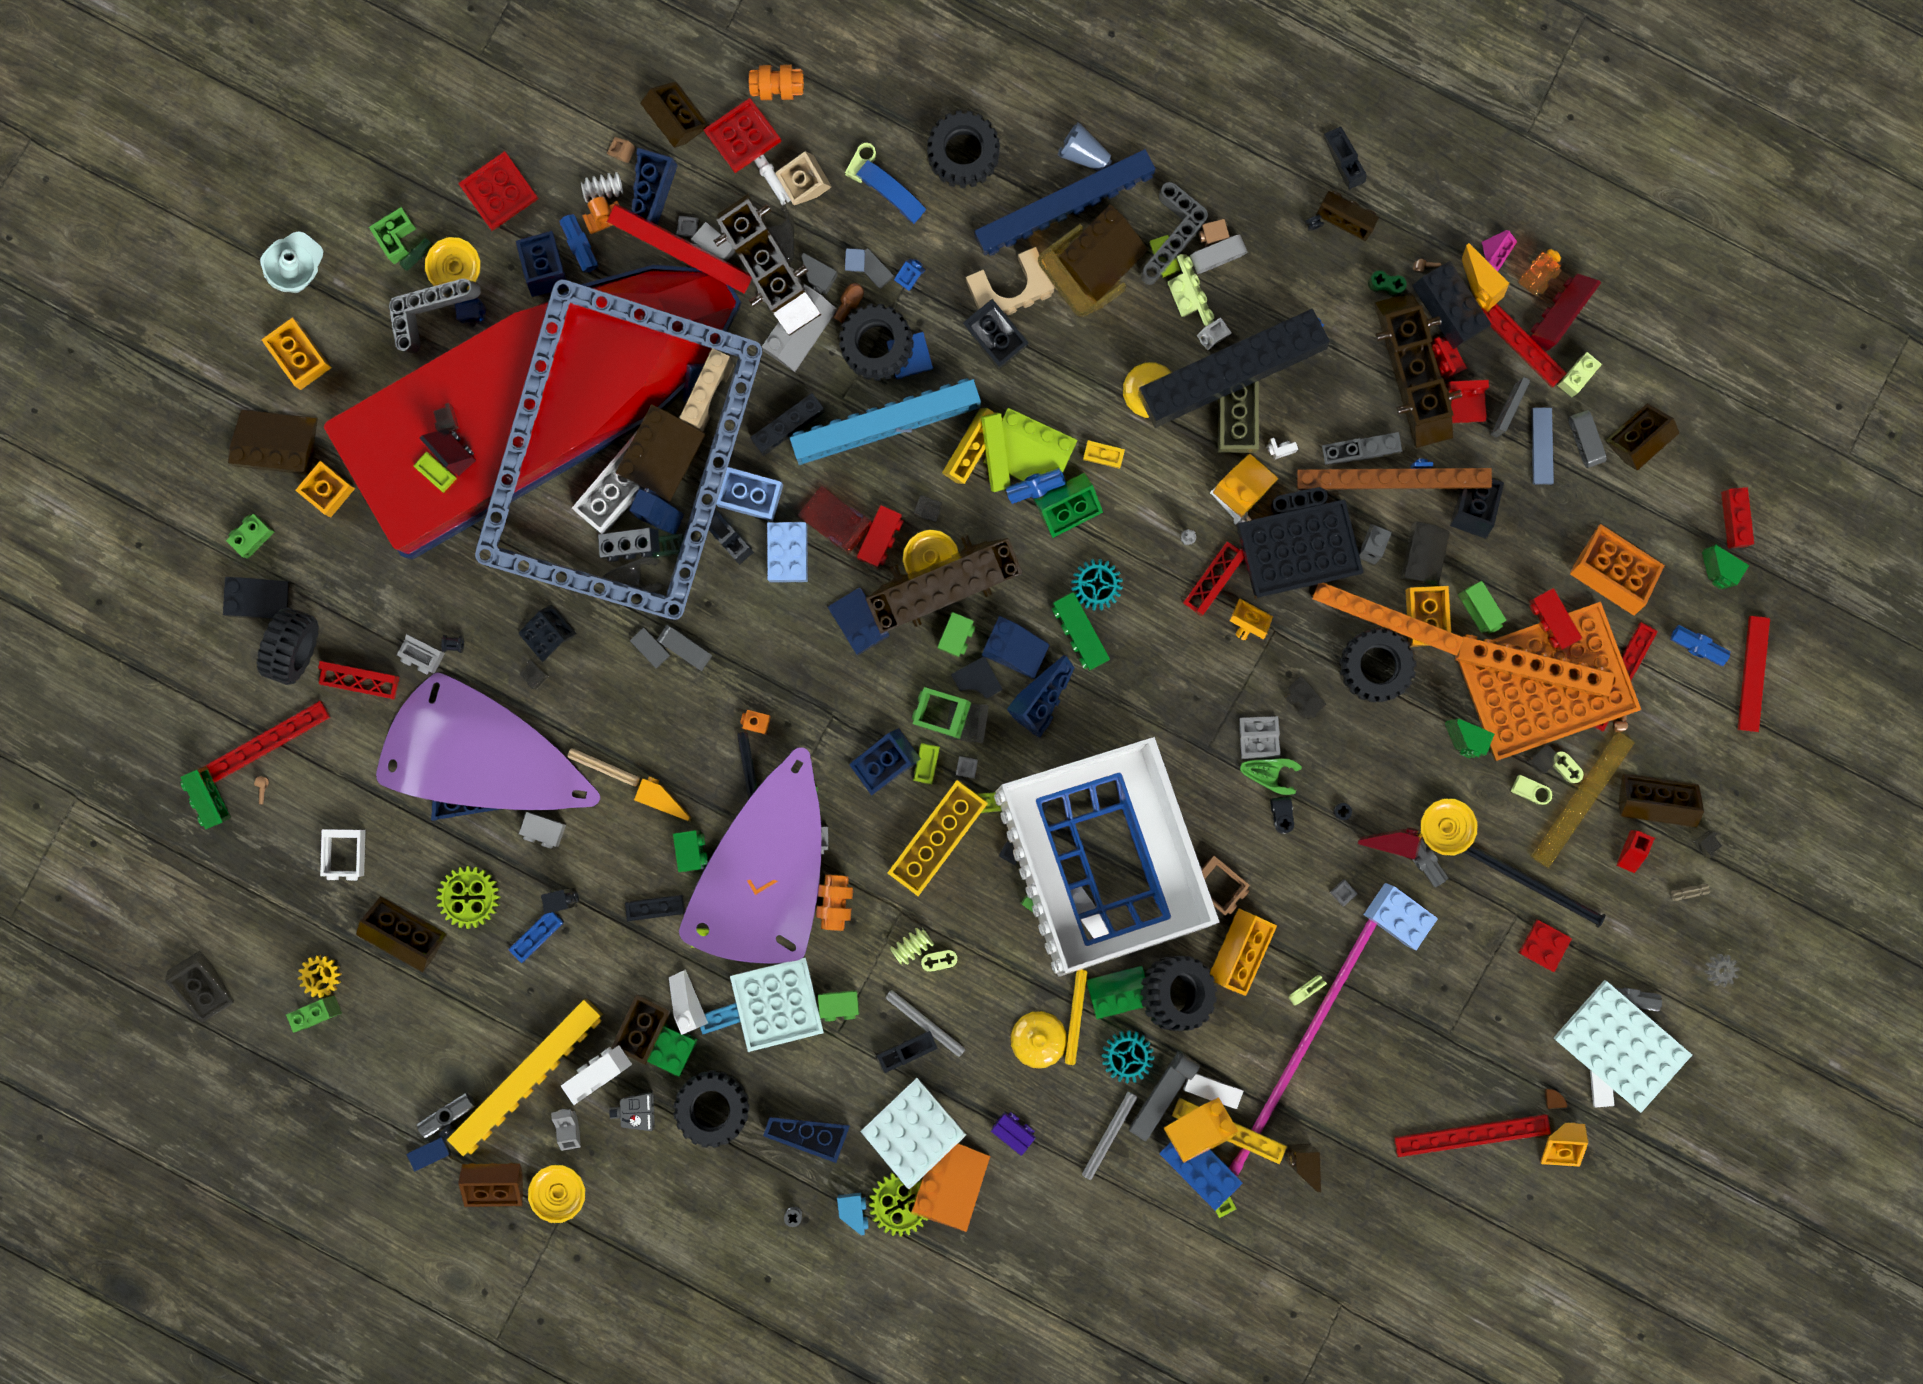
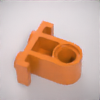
(599, 214)

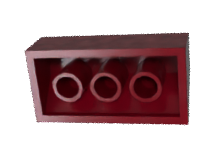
(1564, 310)

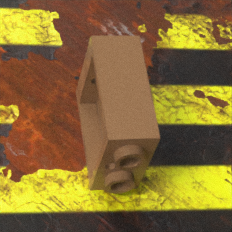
(1242, 891)

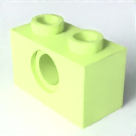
(1579, 374)

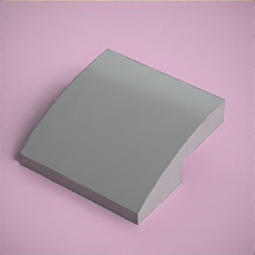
(1259, 737)

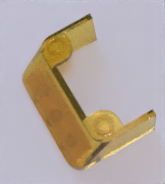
(1064, 283)

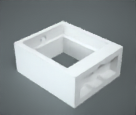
(326, 840)

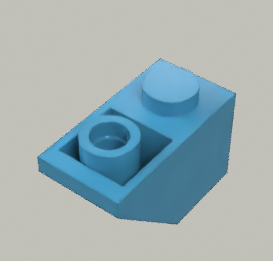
(851, 1211)

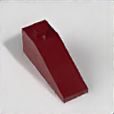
(1398, 842)

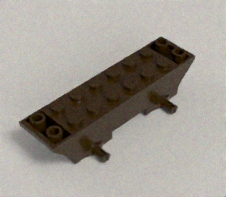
(767, 264)
(1416, 369)
(943, 583)

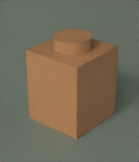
(1213, 232)

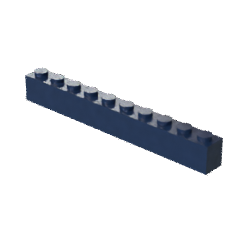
(1065, 202)

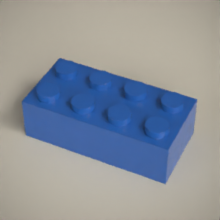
(1205, 1175)

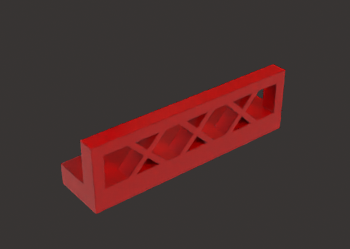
(1221, 581)
(360, 673)

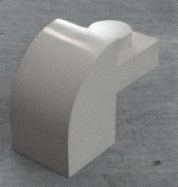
(567, 1129)

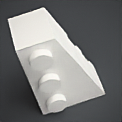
(597, 1074)

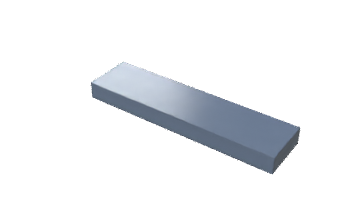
(1542, 446)

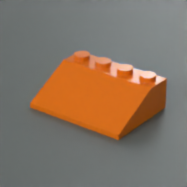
(1617, 570)
(952, 1187)

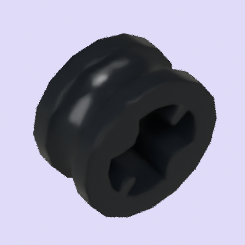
(1314, 223)
(1338, 807)
(447, 1131)

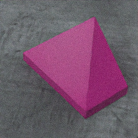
(1498, 248)

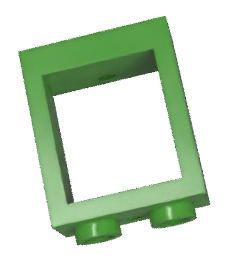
(1482, 608)
(958, 719)
(313, 1013)

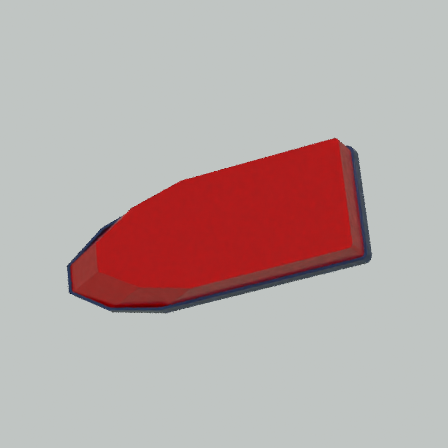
(594, 395)

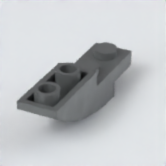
(1362, 448)

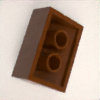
(491, 1185)

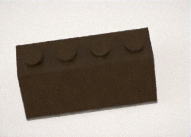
(1660, 800)
(400, 934)

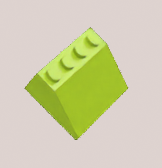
(1033, 446)

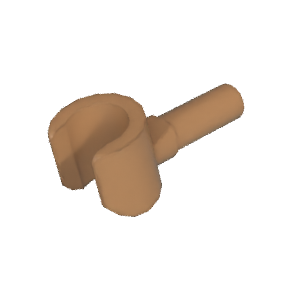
(1421, 264)
(1620, 726)
(261, 782)

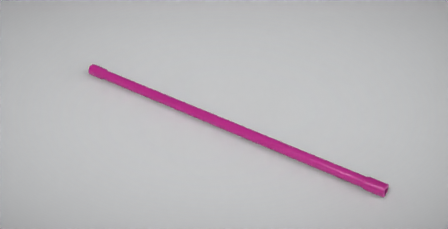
(1238, 1163)

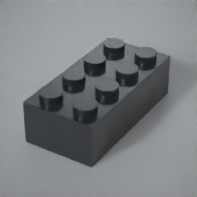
(1450, 299)

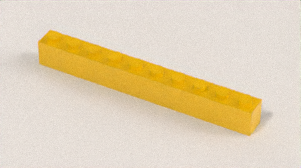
(526, 1075)

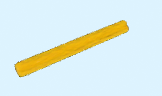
(1075, 1019)

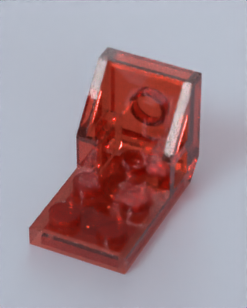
(835, 520)

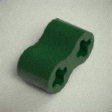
(1386, 283)

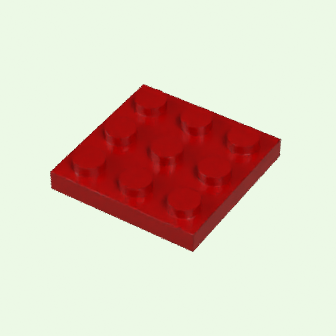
(742, 135)
(498, 191)

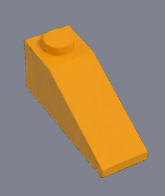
(658, 797)

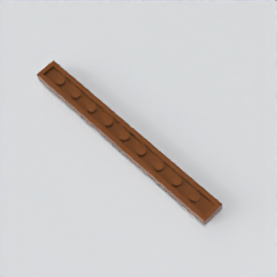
(1395, 478)

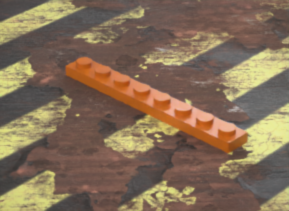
(1388, 618)

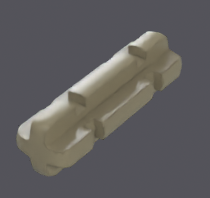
(1690, 892)

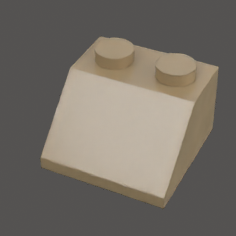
(803, 179)

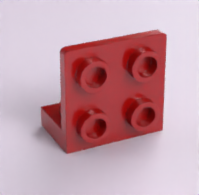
(1447, 358)
(1472, 404)

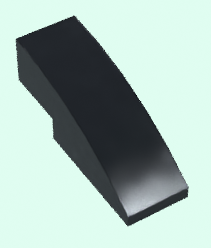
(1345, 158)
(729, 538)
(906, 1052)

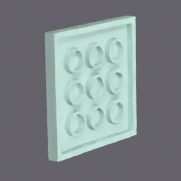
(776, 1004)
(913, 1133)

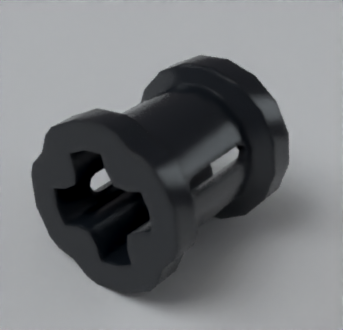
(452, 643)

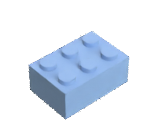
(749, 494)
(787, 552)
(1400, 916)

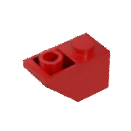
(1635, 850)

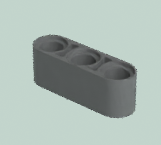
(1587, 438)
(684, 647)

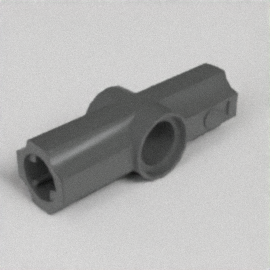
(1427, 862)
(1642, 999)
(436, 1121)

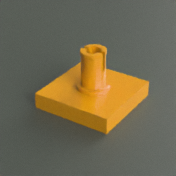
(1250, 620)

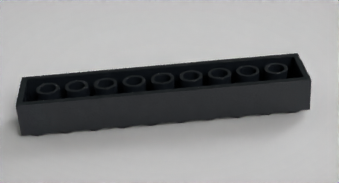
(1233, 368)

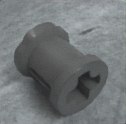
(792, 1210)

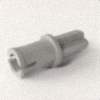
(1188, 537)

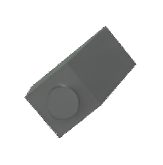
(819, 275)

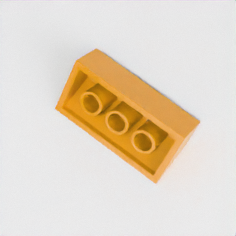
(1242, 952)

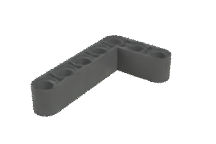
(1177, 236)
(426, 303)
(1163, 1094)

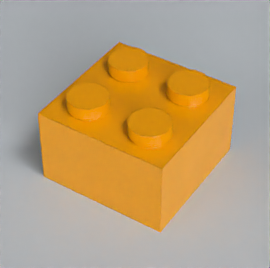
(325, 489)

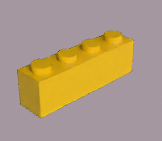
(968, 450)

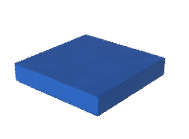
(920, 358)

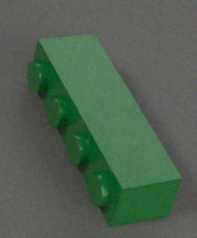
(1080, 631)

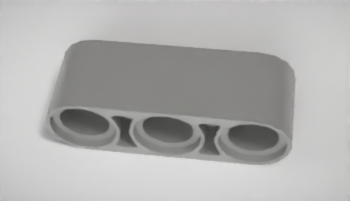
(1218, 254)

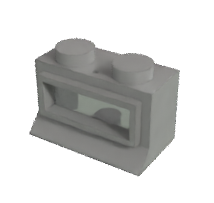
(420, 654)

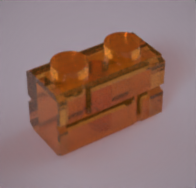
(1540, 272)

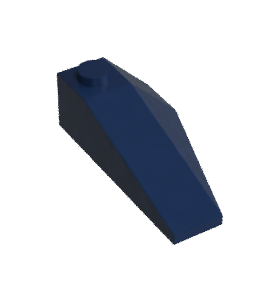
(1036, 702)

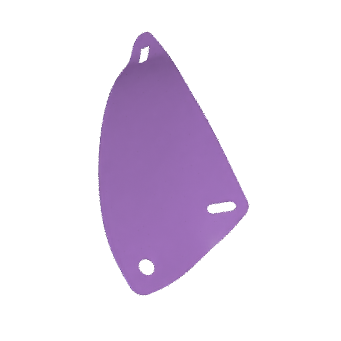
(475, 754)
(768, 841)

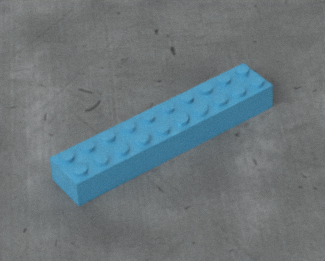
(883, 422)

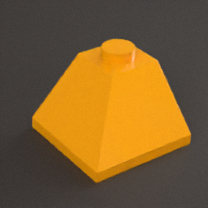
(1566, 1145)

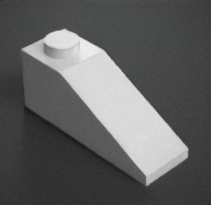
(1083, 903)
(685, 1003)

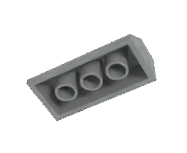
(794, 348)

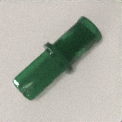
(416, 254)

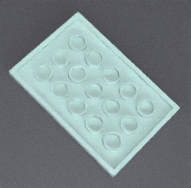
(1622, 1046)

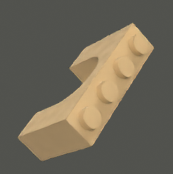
(1037, 286)
(715, 369)

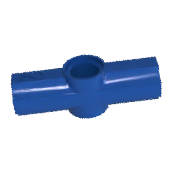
(578, 243)
(1035, 485)
(1700, 645)

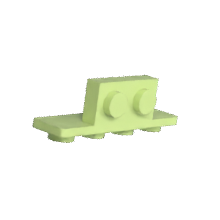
(1188, 293)

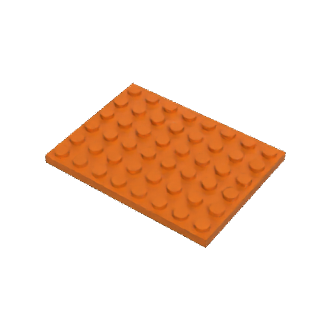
(1535, 713)

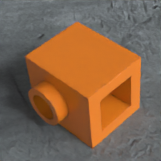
(755, 721)

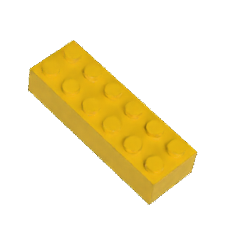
(937, 837)

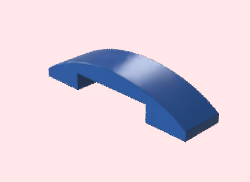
(891, 190)

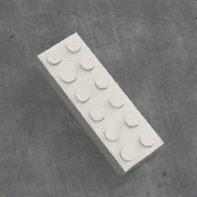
(607, 496)

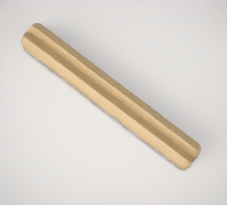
(603, 767)

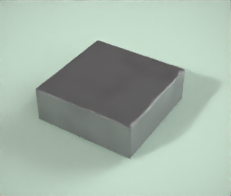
(687, 226)
(966, 767)
(1343, 892)

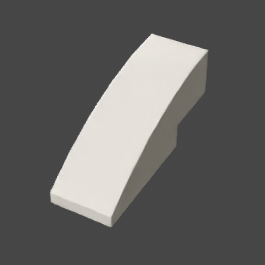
(1212, 1089)

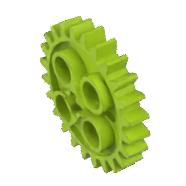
(468, 880)
(891, 1188)

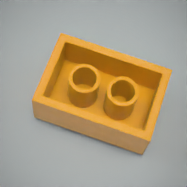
(296, 353)
(1429, 606)

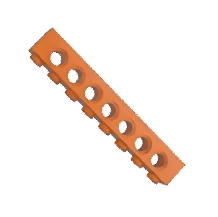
(1603, 678)

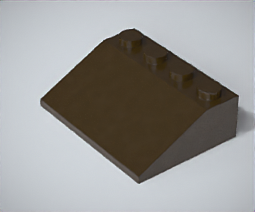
(1103, 253)
(273, 442)
(660, 453)

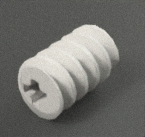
(602, 187)

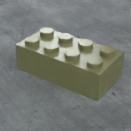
(1239, 421)

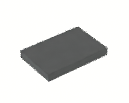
(1510, 407)

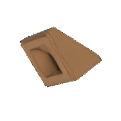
(621, 150)

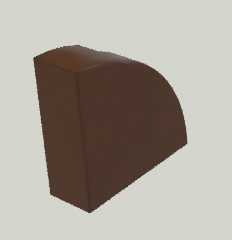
(1554, 1099)

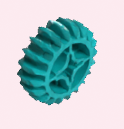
(1105, 585)
(1124, 1065)

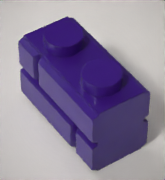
(1013, 1133)

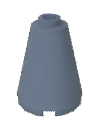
(1084, 149)

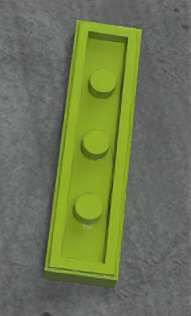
(995, 452)

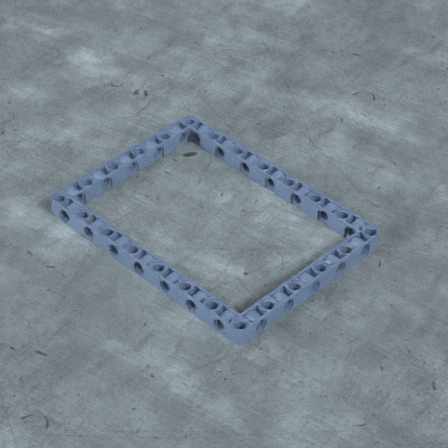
(711, 479)

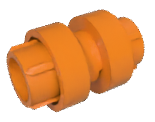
(786, 81)
(834, 910)

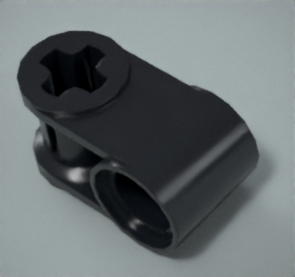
(1282, 810)

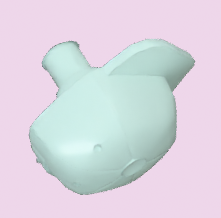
(291, 262)

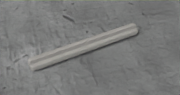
(925, 1023)
(1109, 1135)

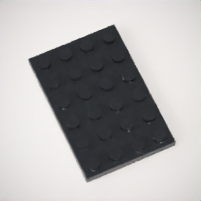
(1299, 548)

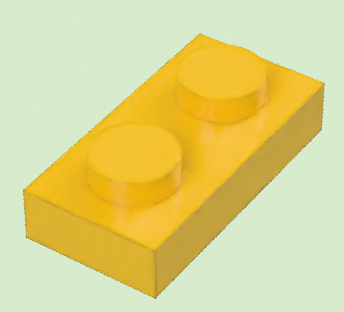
(1103, 454)

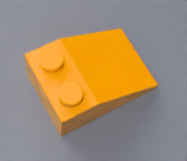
(1484, 280)
(1245, 485)
(1201, 1130)

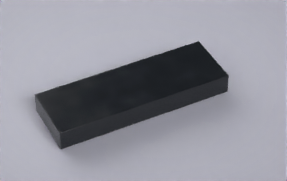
(654, 908)

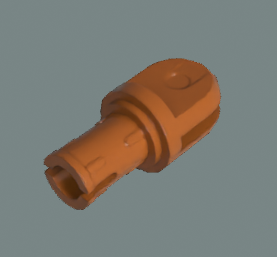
(850, 299)

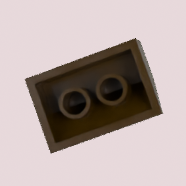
(674, 113)
(1347, 215)
(1643, 436)
(641, 1028)
(1306, 1163)

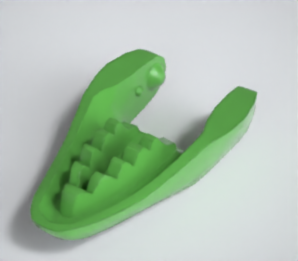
(1267, 772)

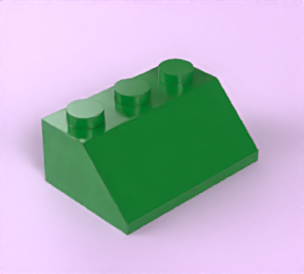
(1068, 505)
(1468, 738)
(205, 797)
(1116, 992)

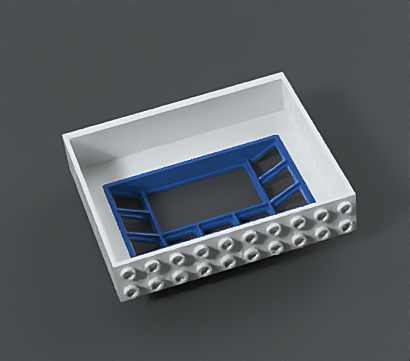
(1158, 837)

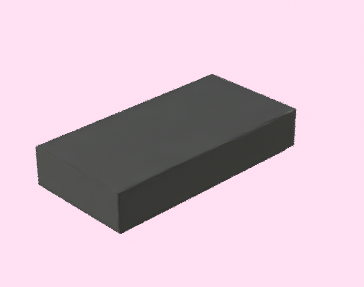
(876, 270)
(650, 648)

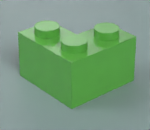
(389, 234)

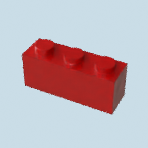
(1737, 518)
(880, 537)
(1555, 620)

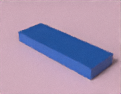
(535, 936)

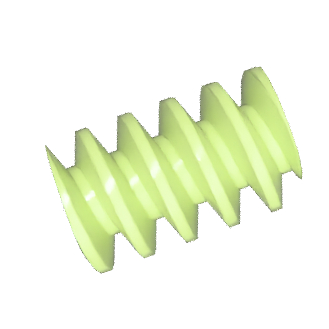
(912, 946)

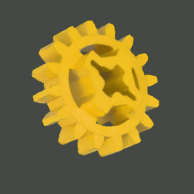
(322, 968)

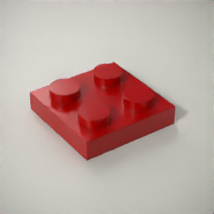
(1545, 945)

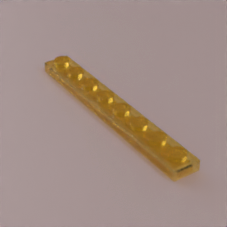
(1583, 799)

